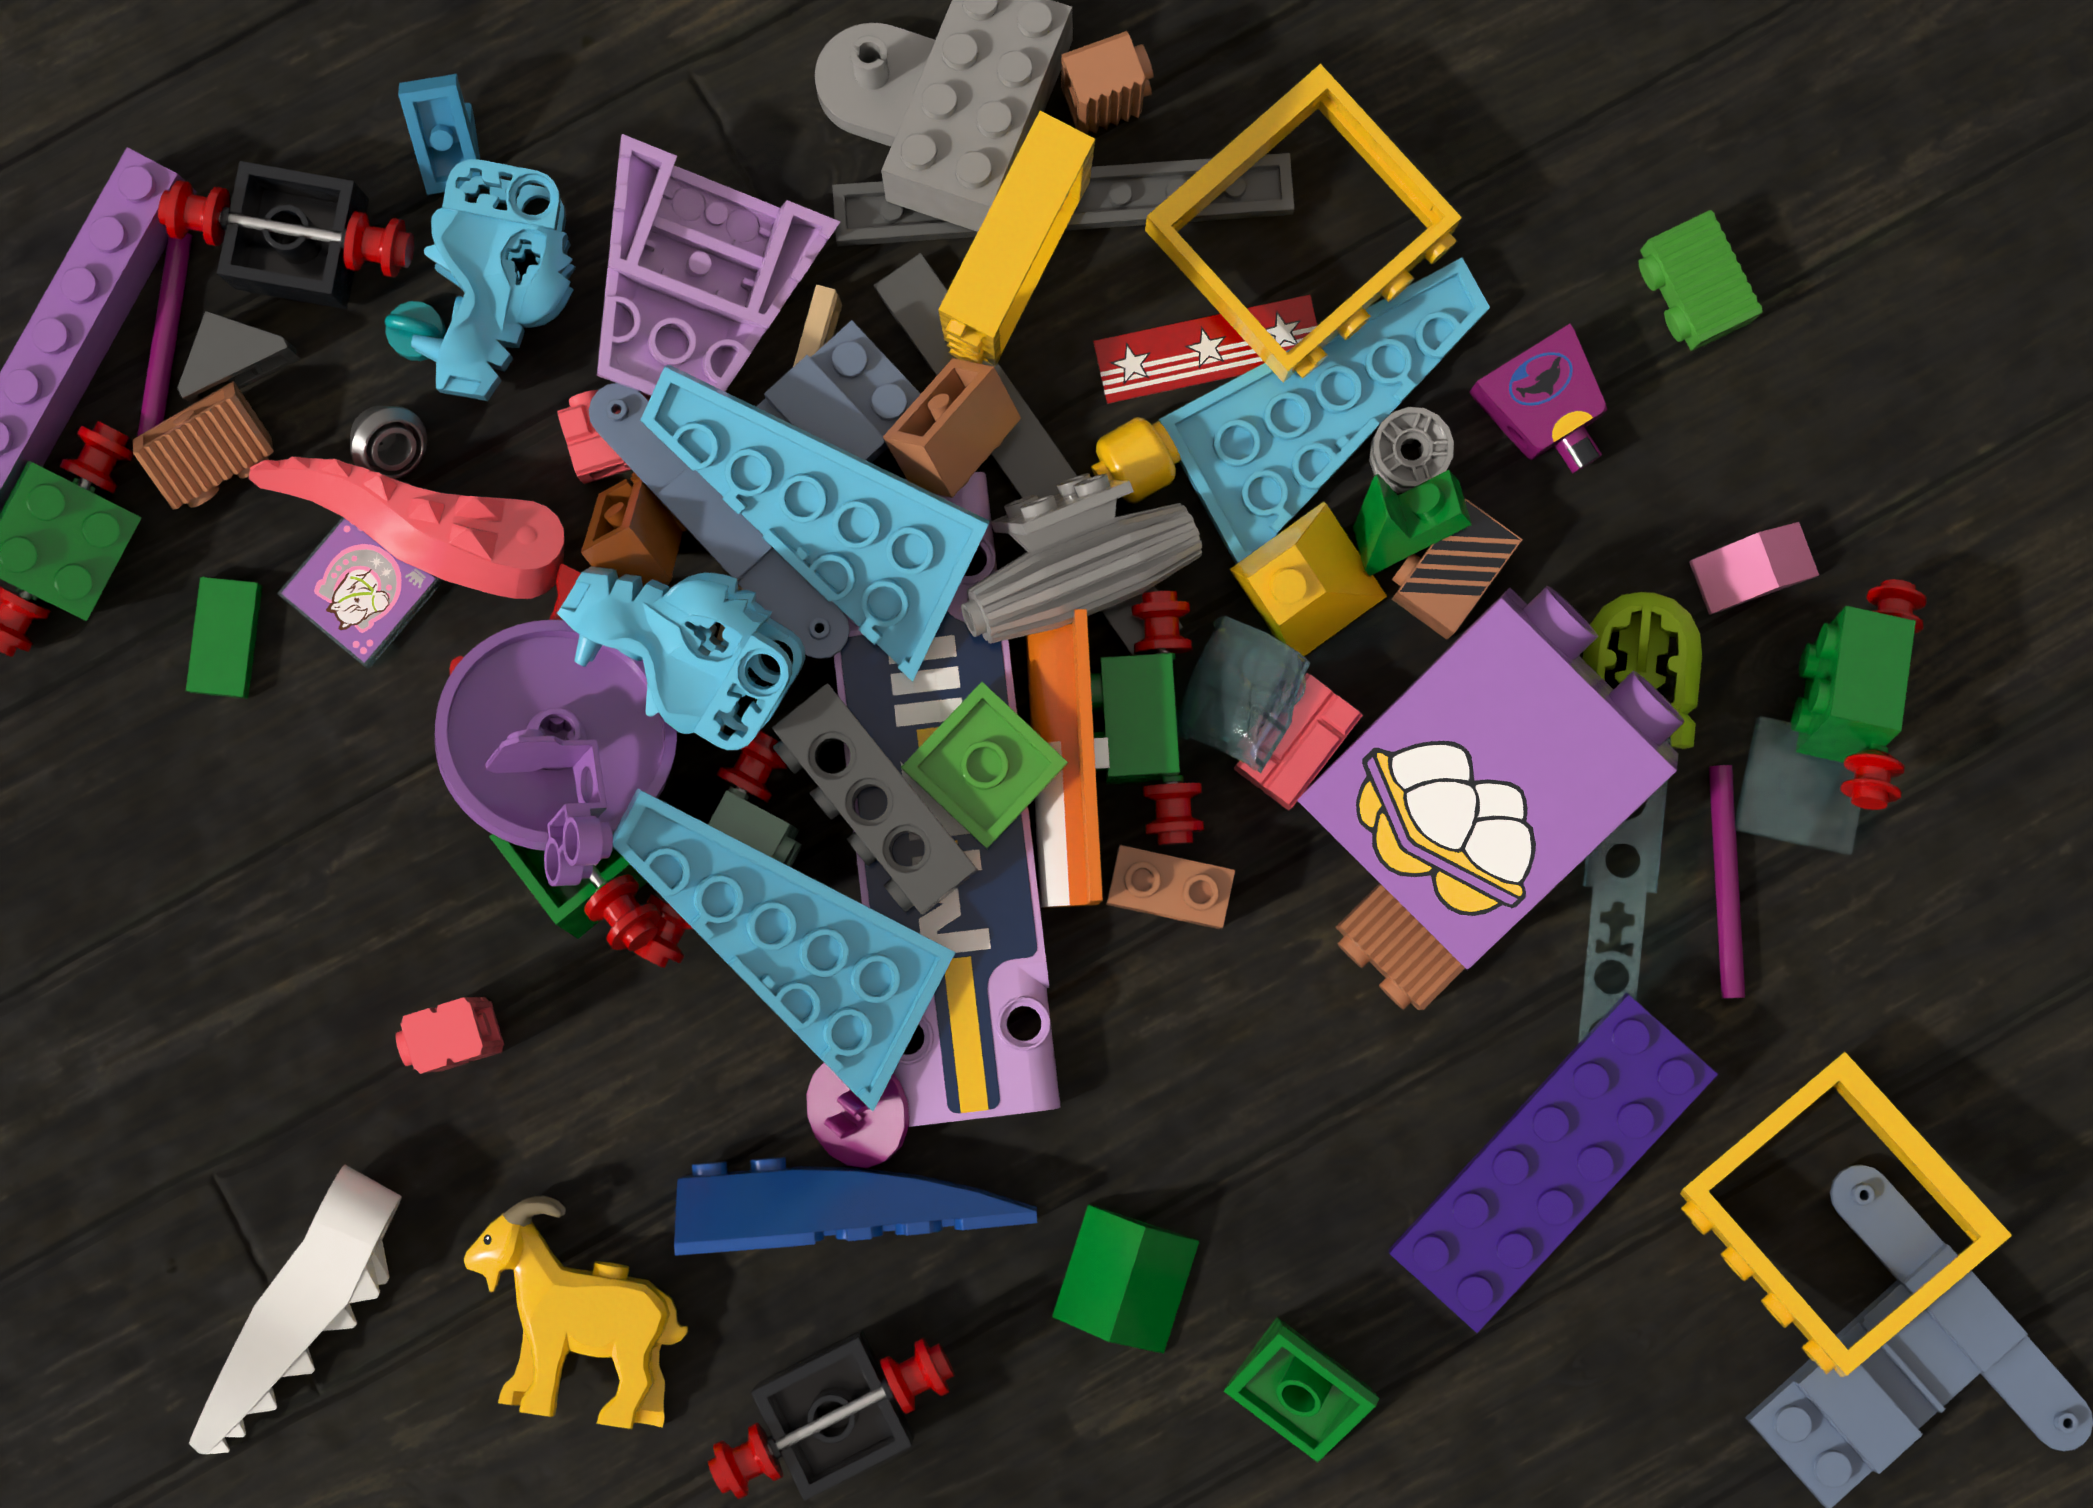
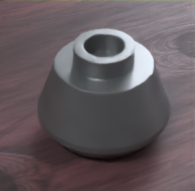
(388, 440)

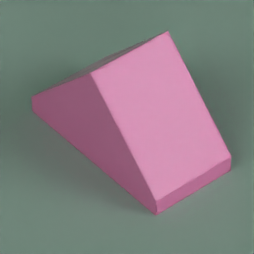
(1754, 567)

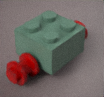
(741, 821)

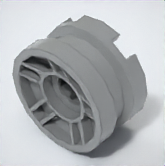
(1403, 428)

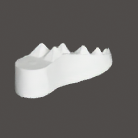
(312, 1293)

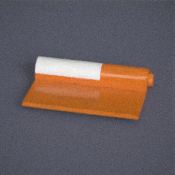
(1068, 805)

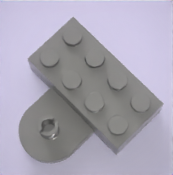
(948, 103)

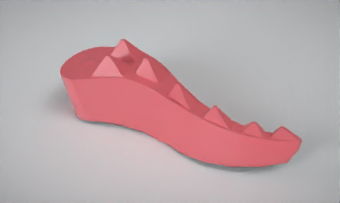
(467, 540)

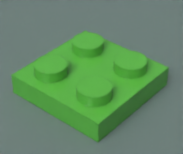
(984, 765)

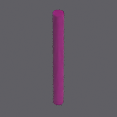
(165, 333)
(1726, 881)

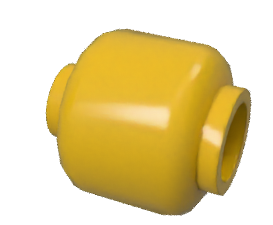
(1138, 455)

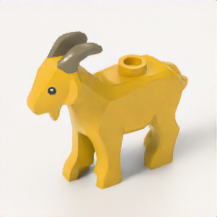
(578, 1313)

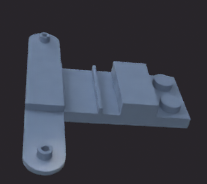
(838, 394)
(1847, 1426)

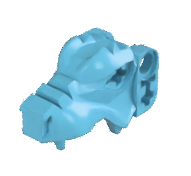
(478, 254)
(687, 669)

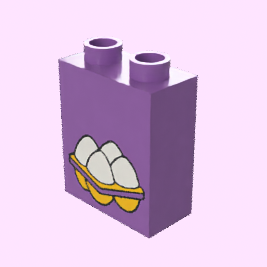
(1496, 772)

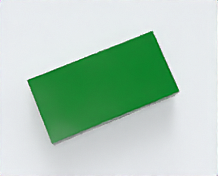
(224, 637)

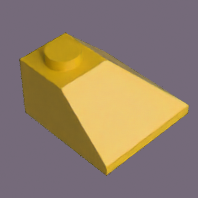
(1308, 581)

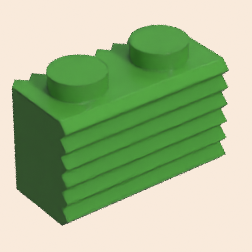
(1699, 281)

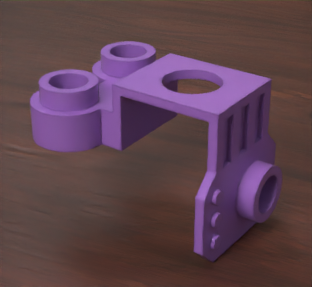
(574, 833)

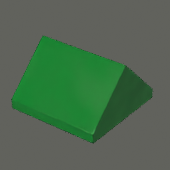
(1125, 1280)
(1300, 1391)

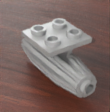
(1077, 558)

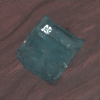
(1242, 693)

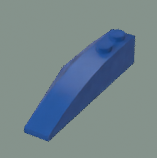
(803, 1204)

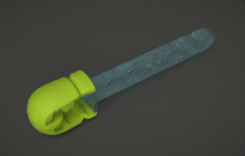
(1644, 630)

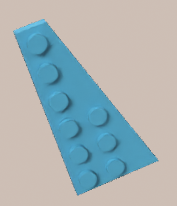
(844, 524)
(813, 955)

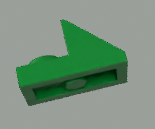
(1404, 524)

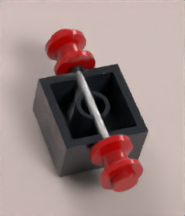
(288, 233)
(831, 1416)

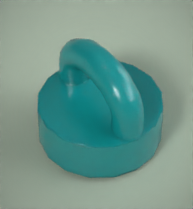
(411, 319)

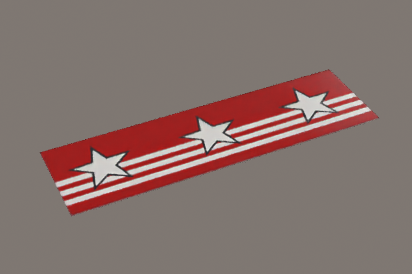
(1194, 350)

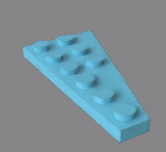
(1271, 445)

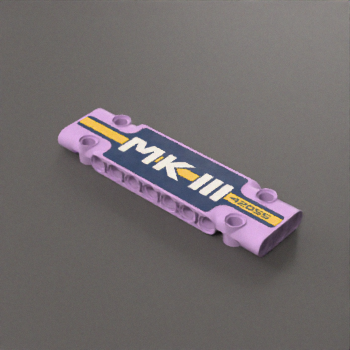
(994, 918)

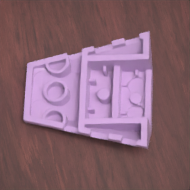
(695, 271)

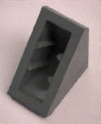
(229, 353)

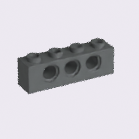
(827, 720)

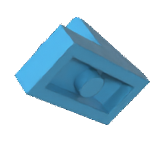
(439, 128)

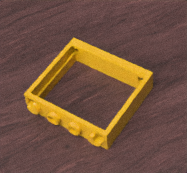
(1313, 92)
(1016, 240)
(1915, 1154)

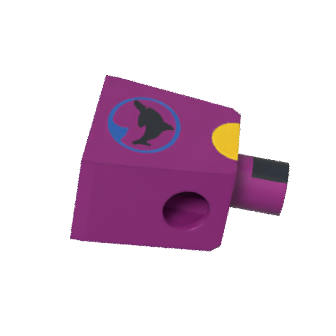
(1546, 400)

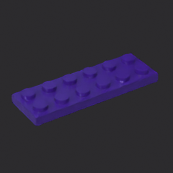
(1552, 1162)

